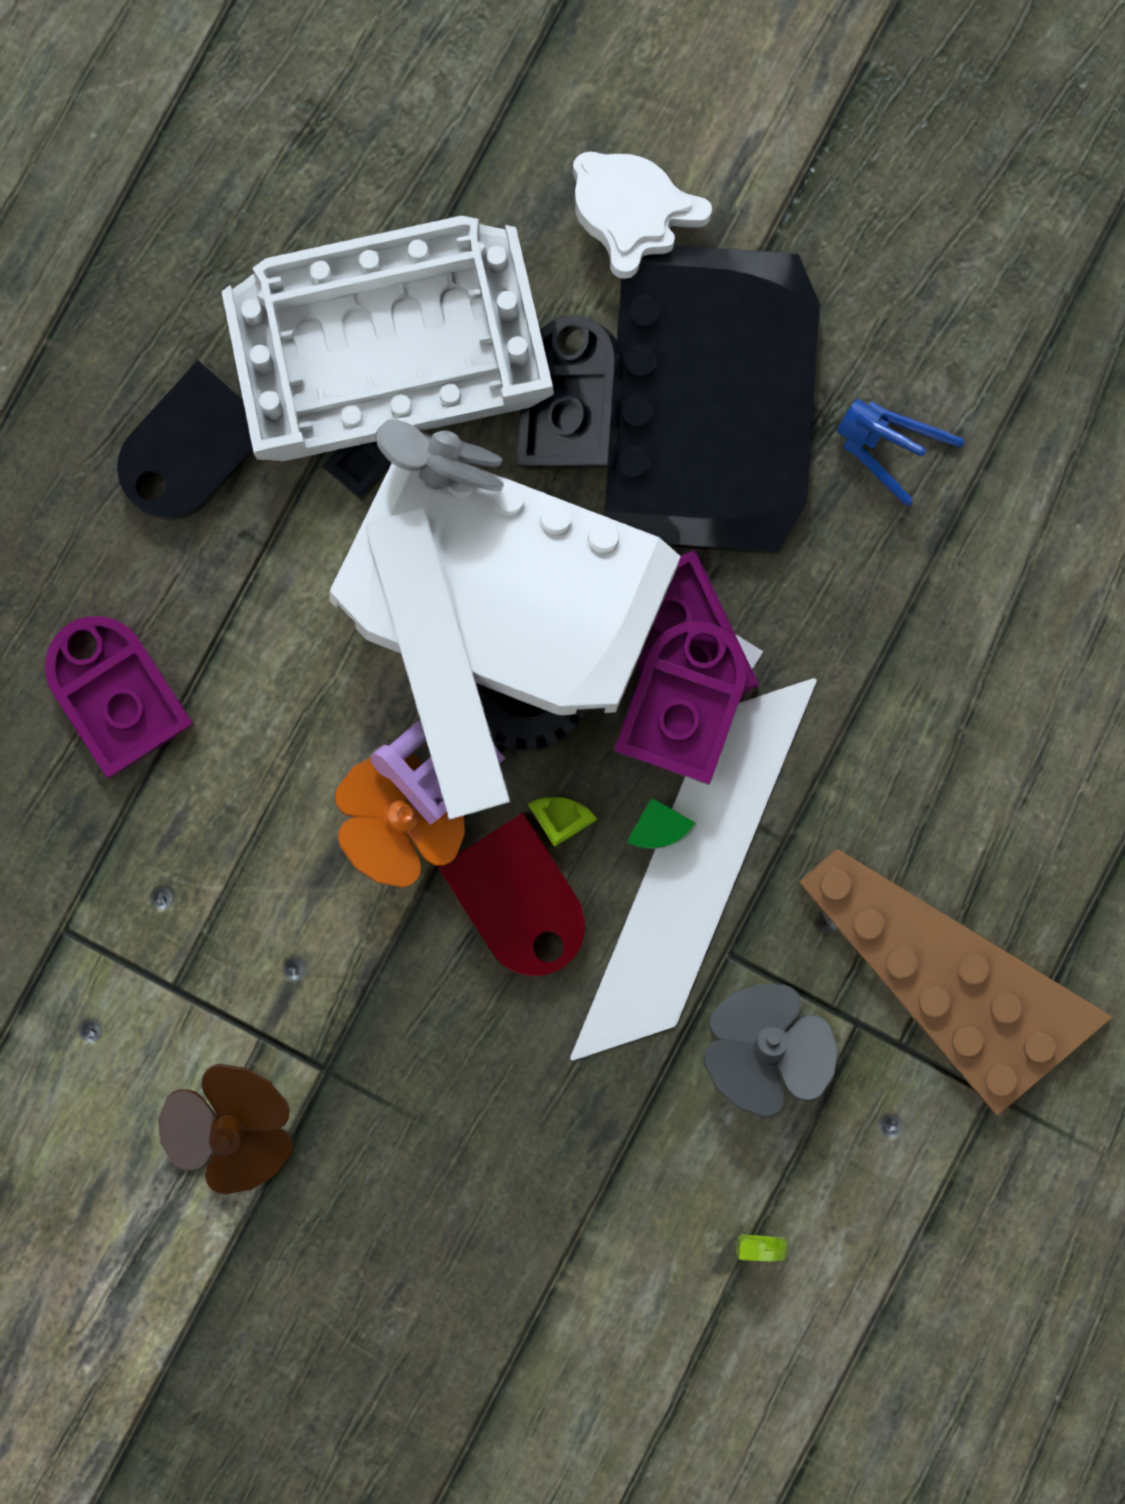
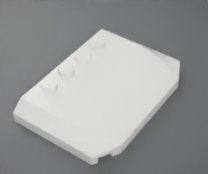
(385, 328)
(539, 588)

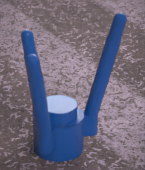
(870, 423)

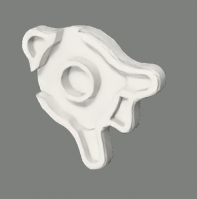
(631, 207)

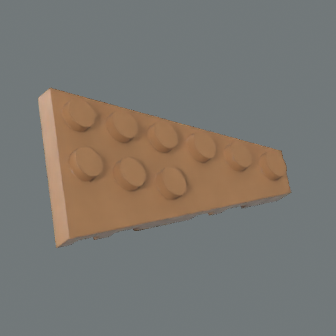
(972, 999)

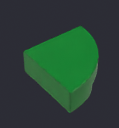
(660, 827)

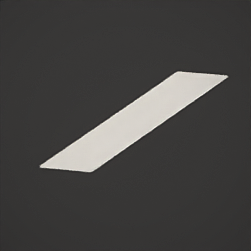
(692, 878)

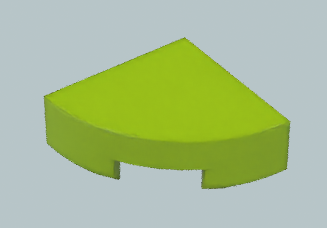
(561, 817)
(761, 1248)

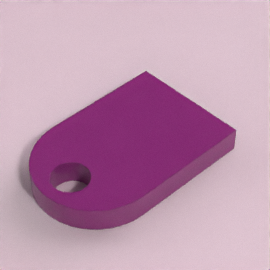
(115, 696)
(684, 705)

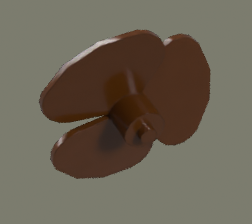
(242, 1132)

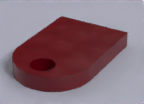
(515, 895)

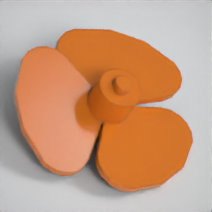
(377, 833)

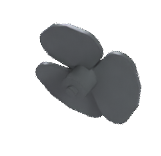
(754, 1044)

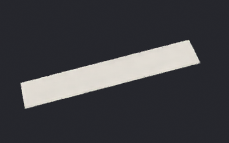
(436, 663)

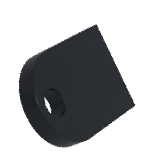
(582, 417)
(189, 439)

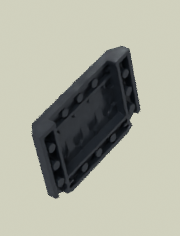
(715, 398)

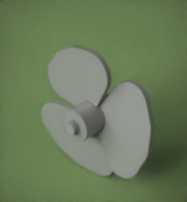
(437, 456)

